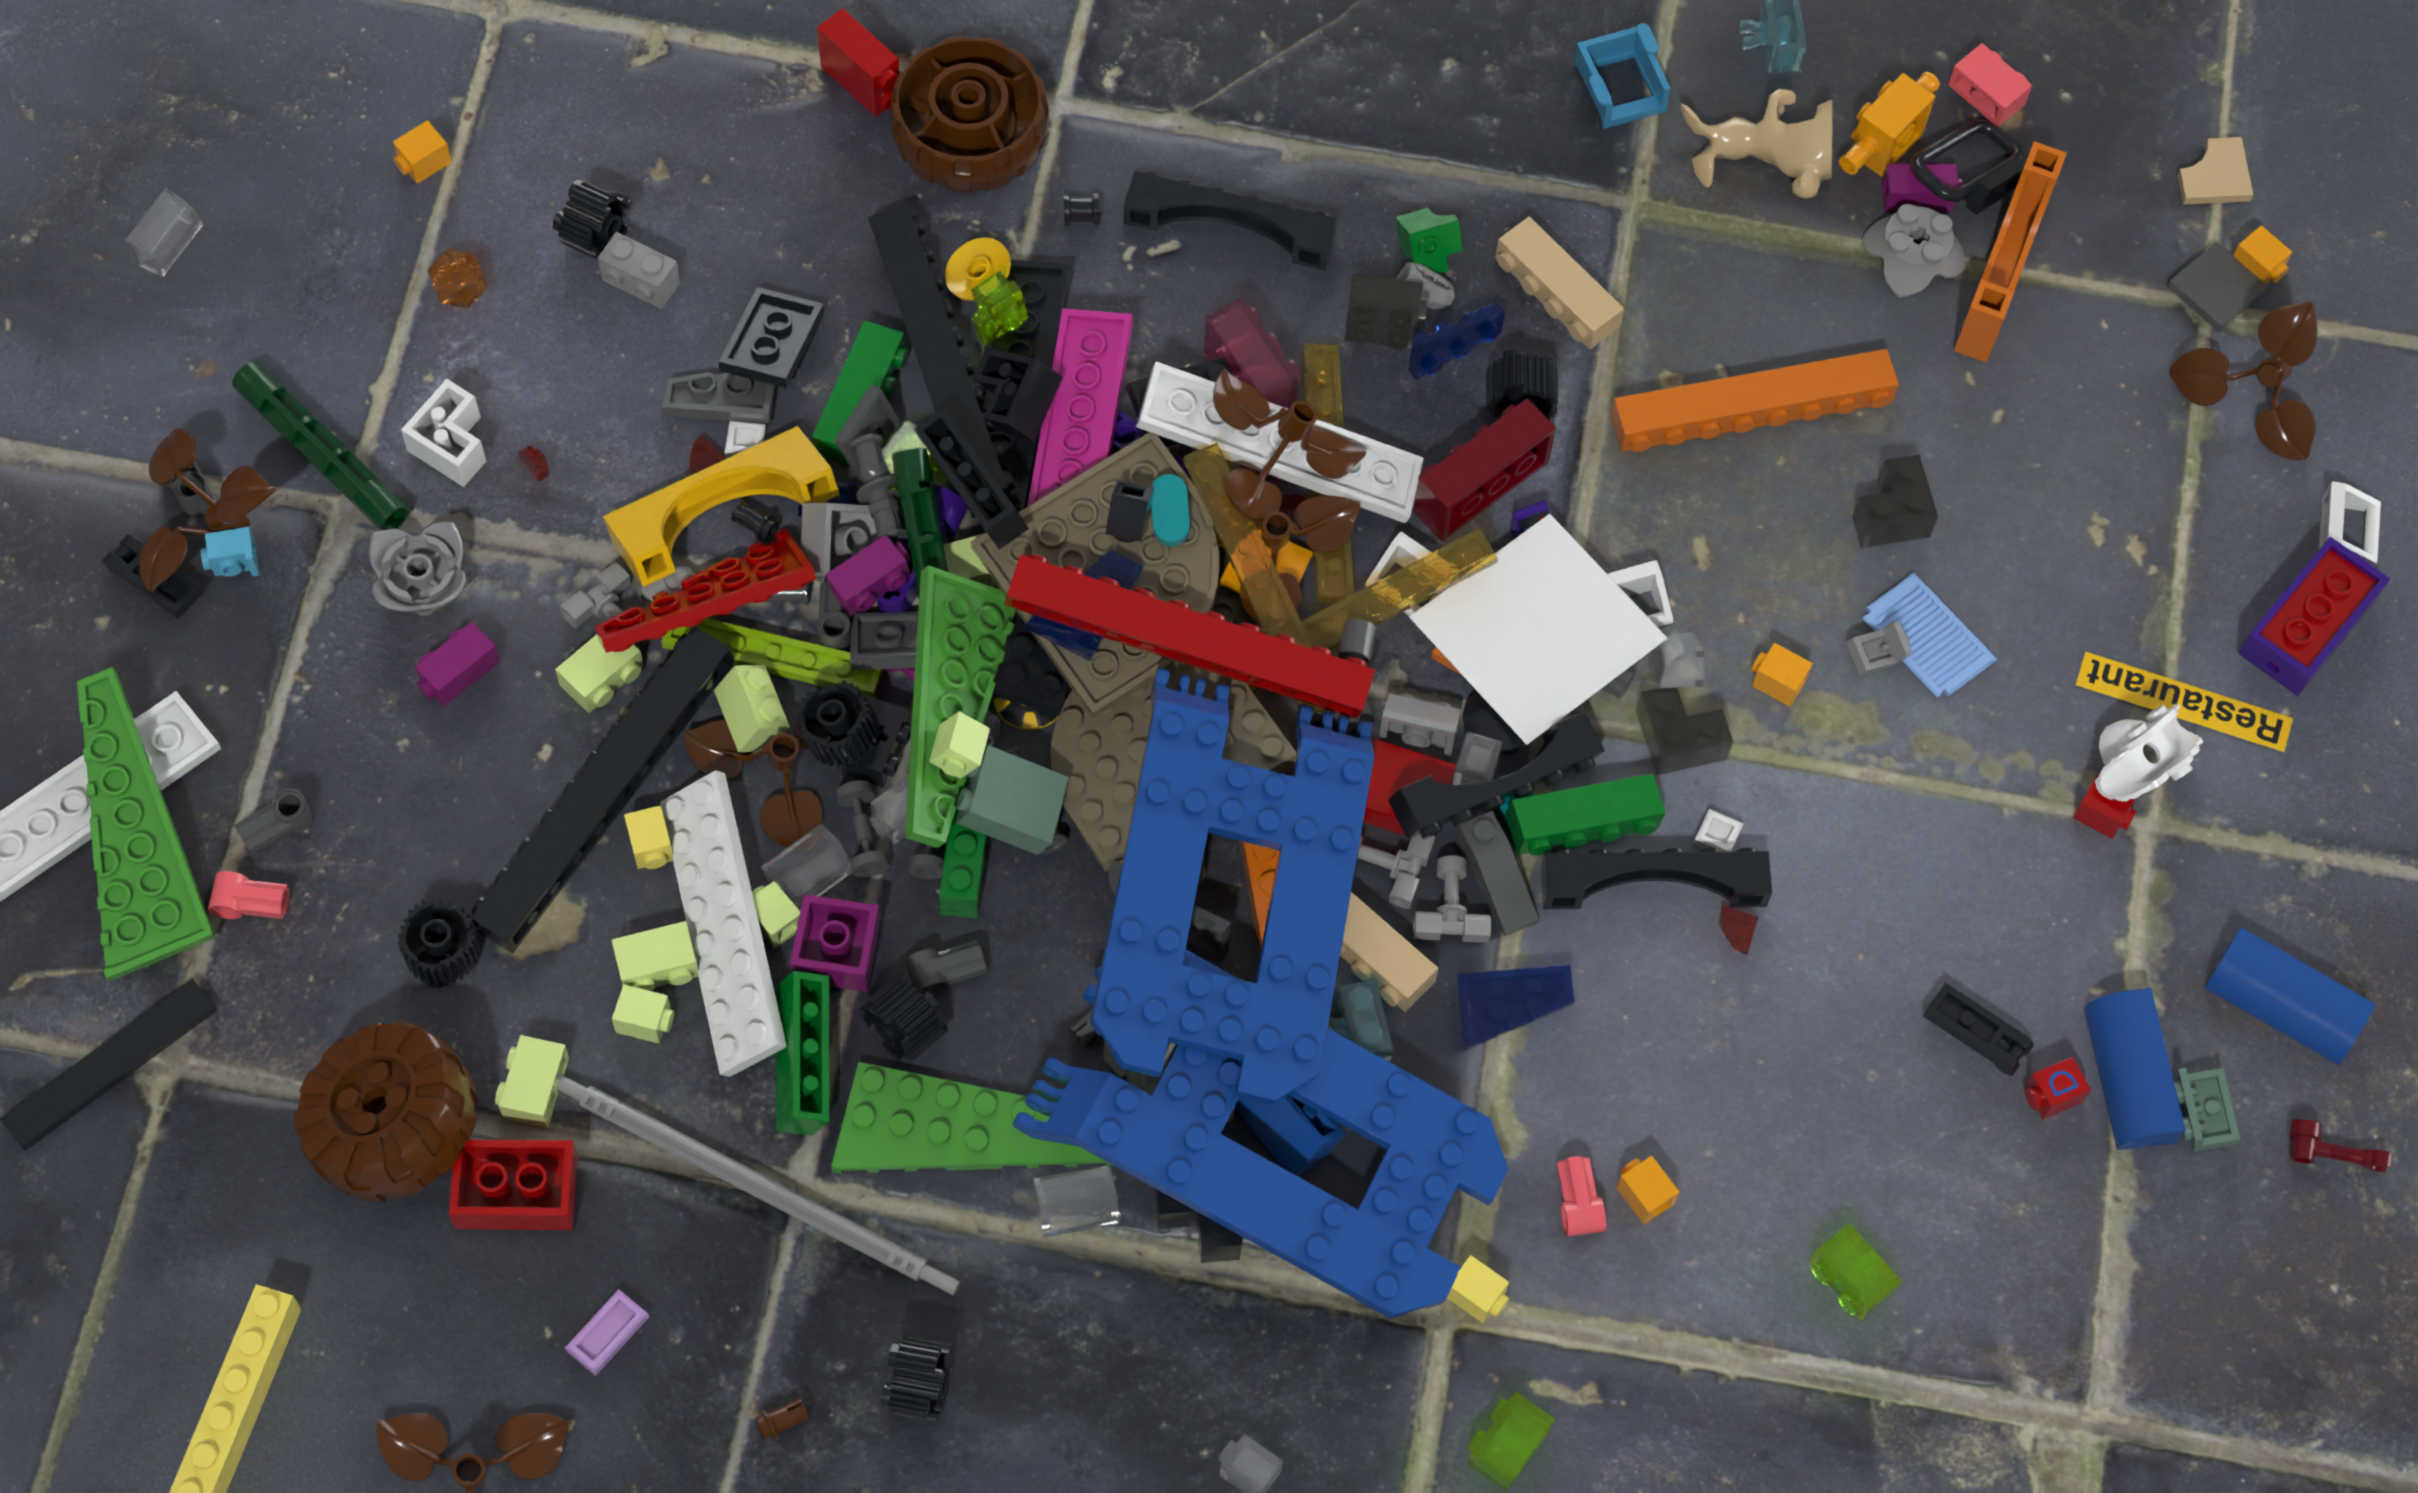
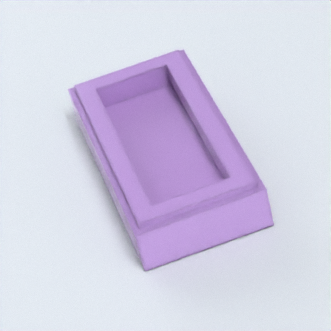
(607, 1332)

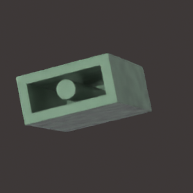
(1012, 800)

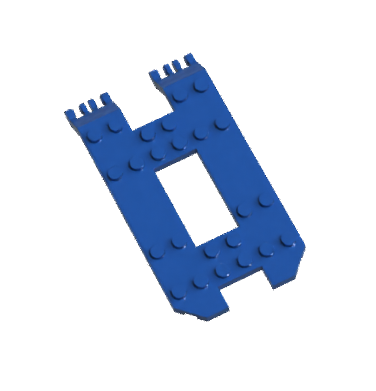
(1317, 827)
(1179, 1149)

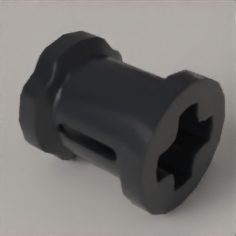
(1081, 209)

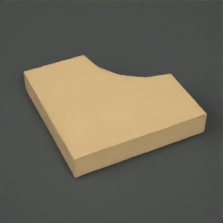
(2219, 176)

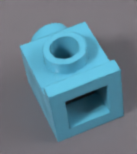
(230, 552)

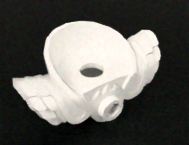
(2127, 770)

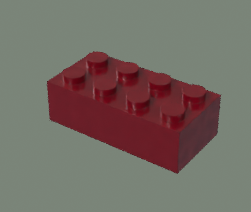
(1483, 469)

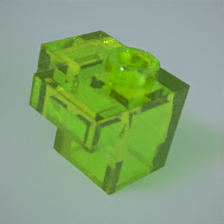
(998, 307)

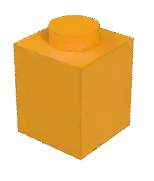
(421, 152)
(2264, 255)
(1780, 674)
(1647, 1188)

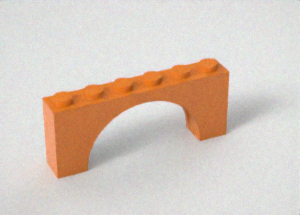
(2010, 252)

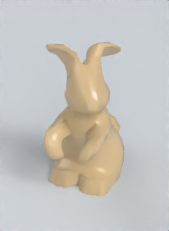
(1797, 149)

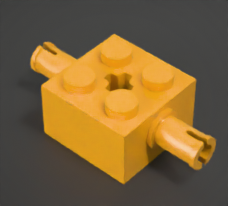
(1891, 123)

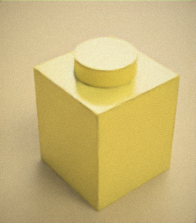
(649, 837)
(1479, 1290)

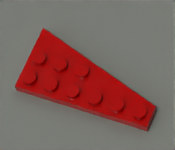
(712, 592)

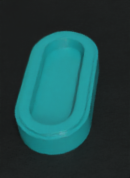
(1170, 510)

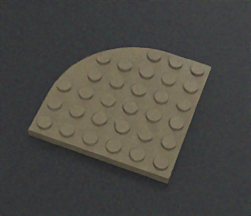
(1071, 531)
(1107, 754)

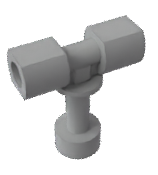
(600, 600)
(1403, 867)
(1451, 916)

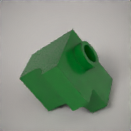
(1429, 238)

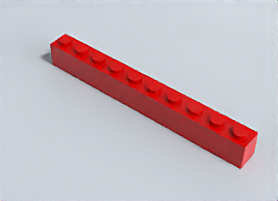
(1189, 636)

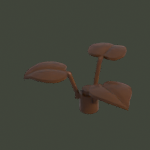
(2292, 338)
(1326, 452)
(239, 492)
(1326, 527)
(782, 816)
(416, 1440)

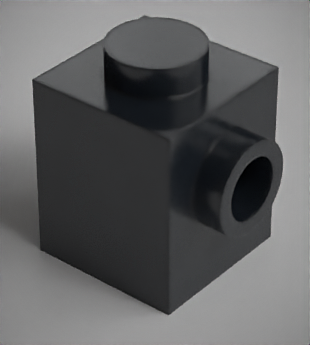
(1129, 512)

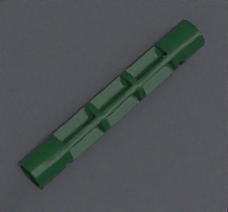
(320, 446)
(920, 510)

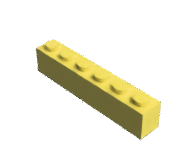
(238, 1393)

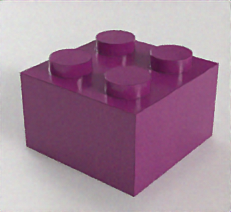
(836, 941)

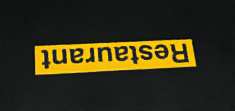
(2196, 704)

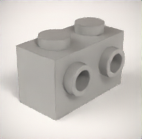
(639, 270)

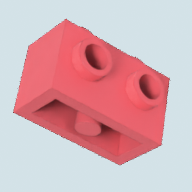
(1990, 84)

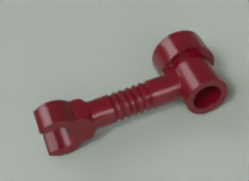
(2308, 1143)

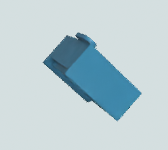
(1617, 47)

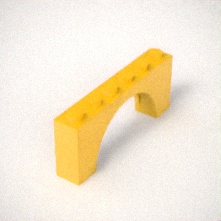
(779, 466)

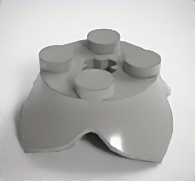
(1910, 265)
(399, 555)

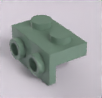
(2207, 1109)

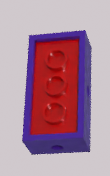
(2313, 616)

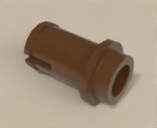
(781, 1418)

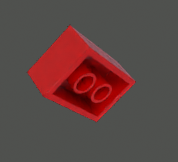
(514, 1185)

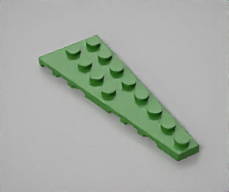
(955, 666)
(143, 876)
(938, 1123)

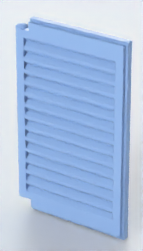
(1941, 646)

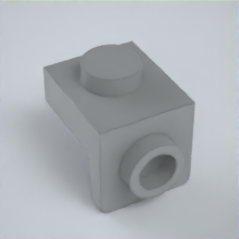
(1879, 649)

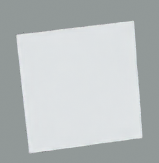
(1538, 629)

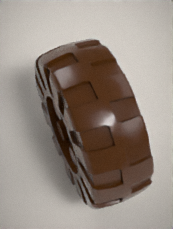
(969, 114)
(386, 1111)

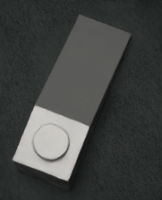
(1496, 872)

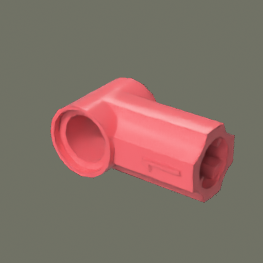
(237, 895)
(1581, 1208)

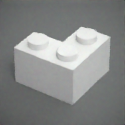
(441, 434)

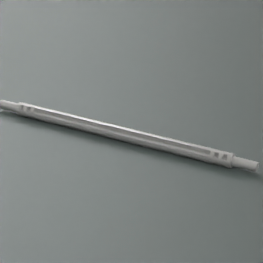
(757, 1185)

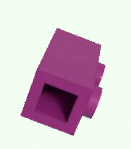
(1903, 188)
(869, 575)
(456, 664)

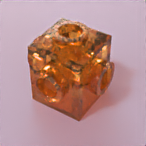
(457, 278)

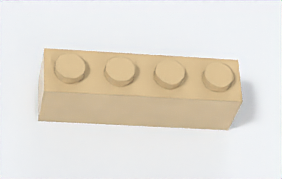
(1559, 283)
(1385, 955)

